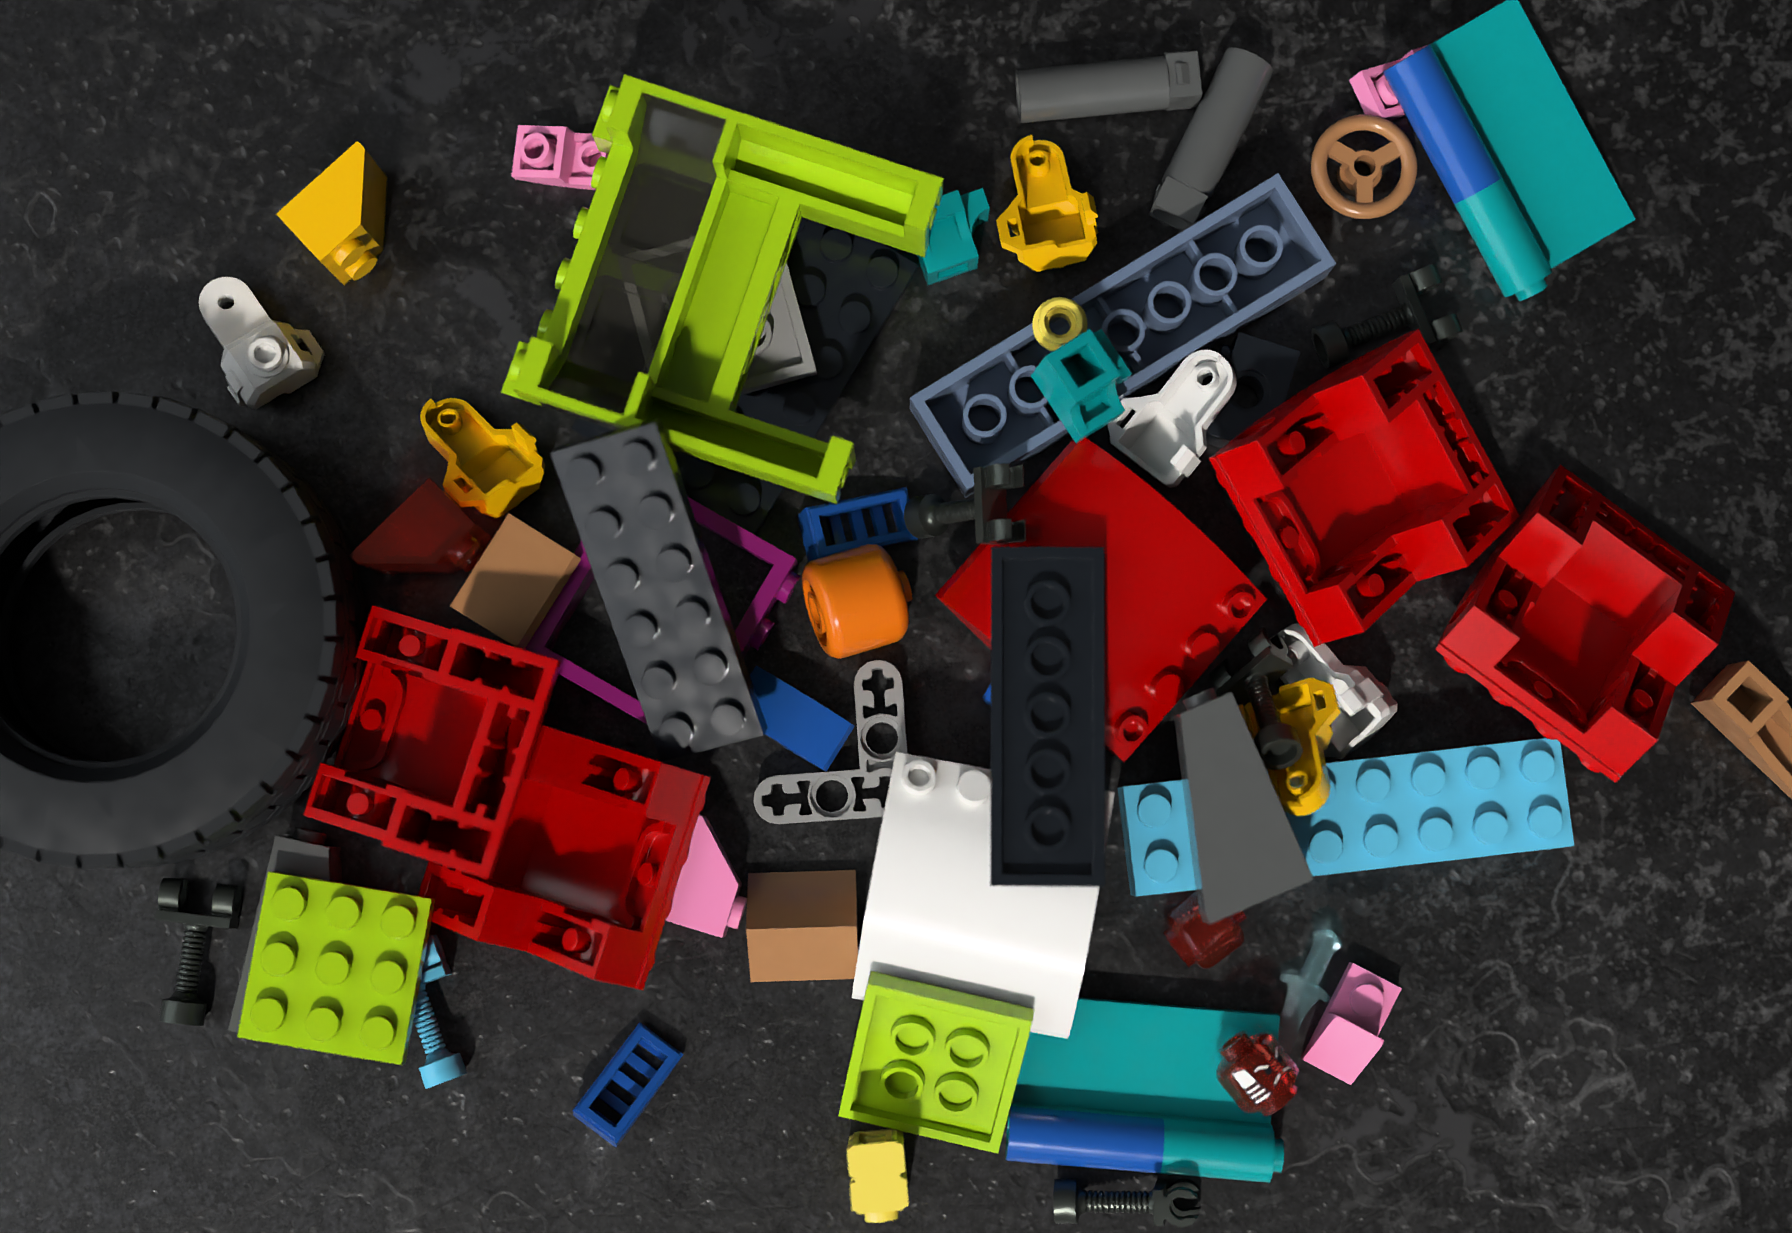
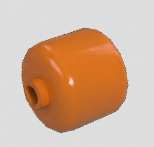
(856, 600)

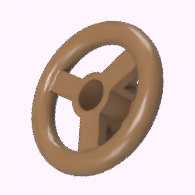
(1350, 180)

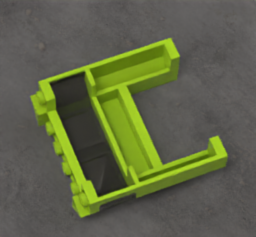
(685, 270)

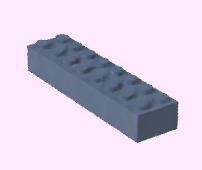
(1153, 313)

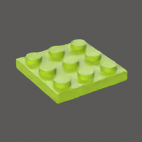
(336, 968)
(935, 1062)

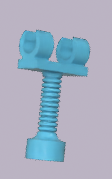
(439, 1063)

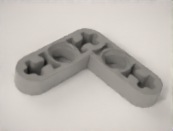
(871, 764)

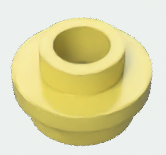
(1054, 308)

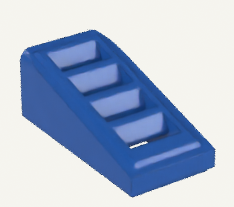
(812, 532)
(599, 1123)

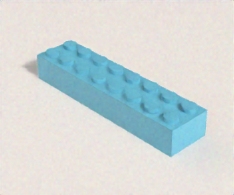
(1381, 814)

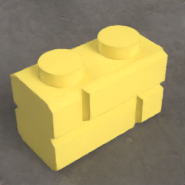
(878, 1174)

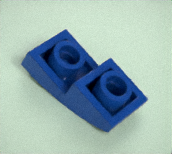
(799, 720)

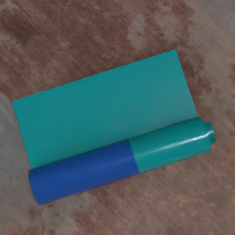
(1509, 147)
(1141, 1094)

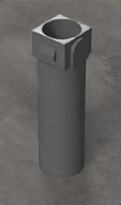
(1109, 87)
(1211, 138)

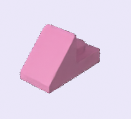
(1351, 1024)

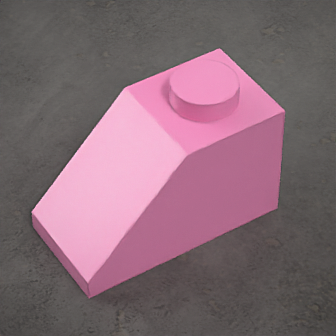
(707, 886)

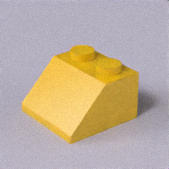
(342, 214)

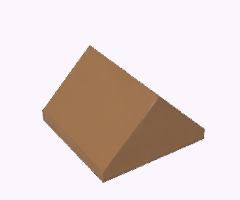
(515, 582)
(802, 925)

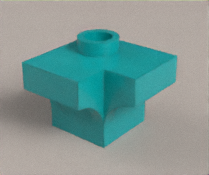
(950, 238)
(1082, 383)

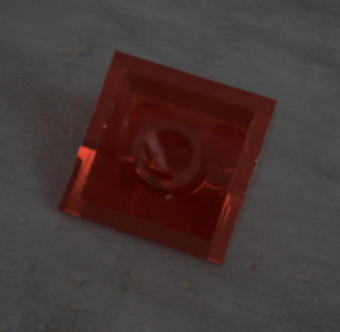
(424, 537)

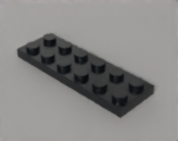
(659, 589)
(1047, 717)

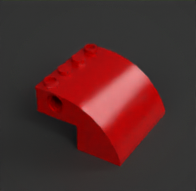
(1365, 488)
(1166, 584)
(1586, 624)
(435, 741)
(582, 861)

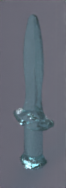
(1304, 988)

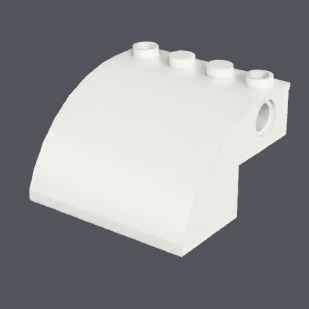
(943, 922)

